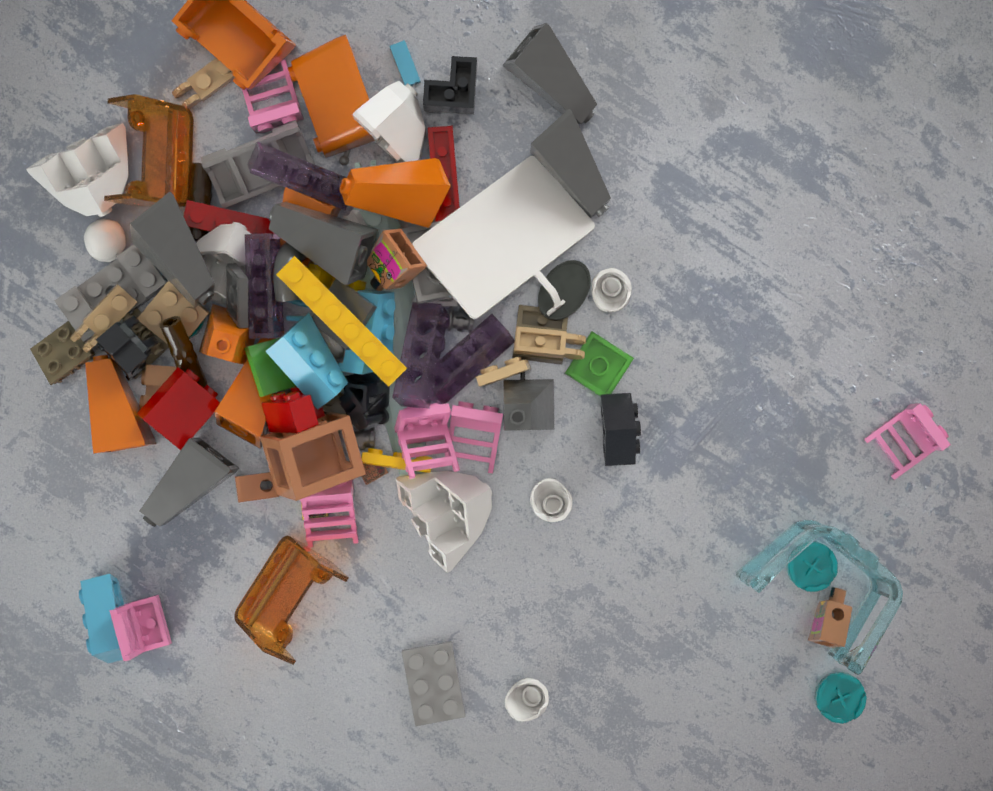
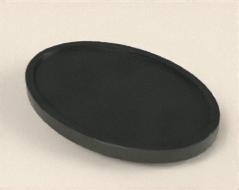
(572, 284)

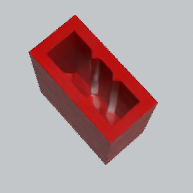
(180, 407)

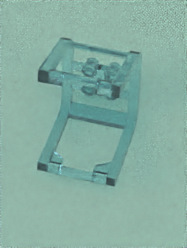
(882, 582)

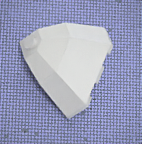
(395, 122)
(86, 171)
(221, 247)
(447, 510)

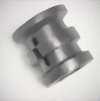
(460, 320)
(365, 438)

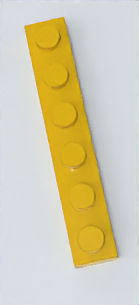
(341, 321)

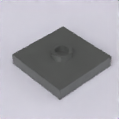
(237, 295)
(354, 302)

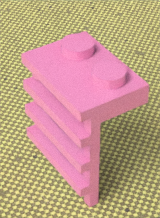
(278, 114)
(483, 420)
(425, 425)
(922, 430)
(330, 501)
(140, 627)

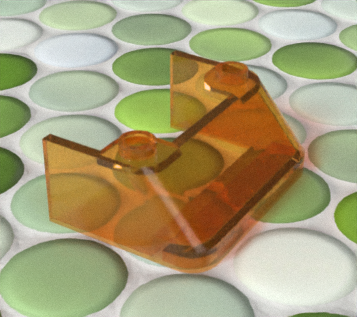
(165, 150)
(278, 592)

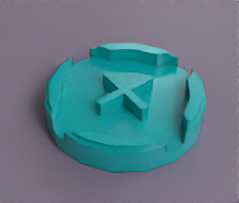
(813, 568)
(840, 697)

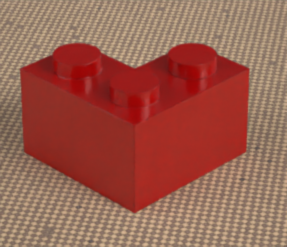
(291, 412)

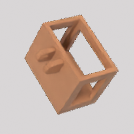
(313, 458)

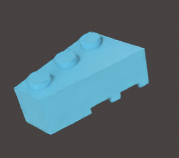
(380, 325)
(308, 361)
(99, 597)

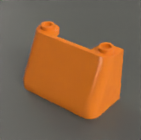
(235, 36)
(332, 94)

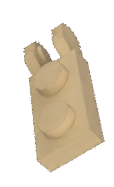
(205, 83)
(104, 315)
(547, 343)

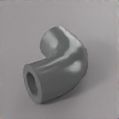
(283, 256)

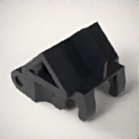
(126, 347)
(363, 395)

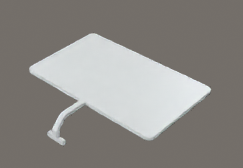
(504, 238)

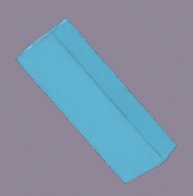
(405, 63)

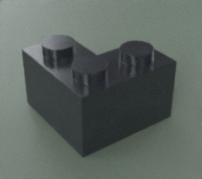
(453, 95)
(620, 429)

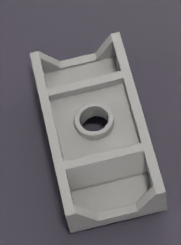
(230, 169)
(129, 271)

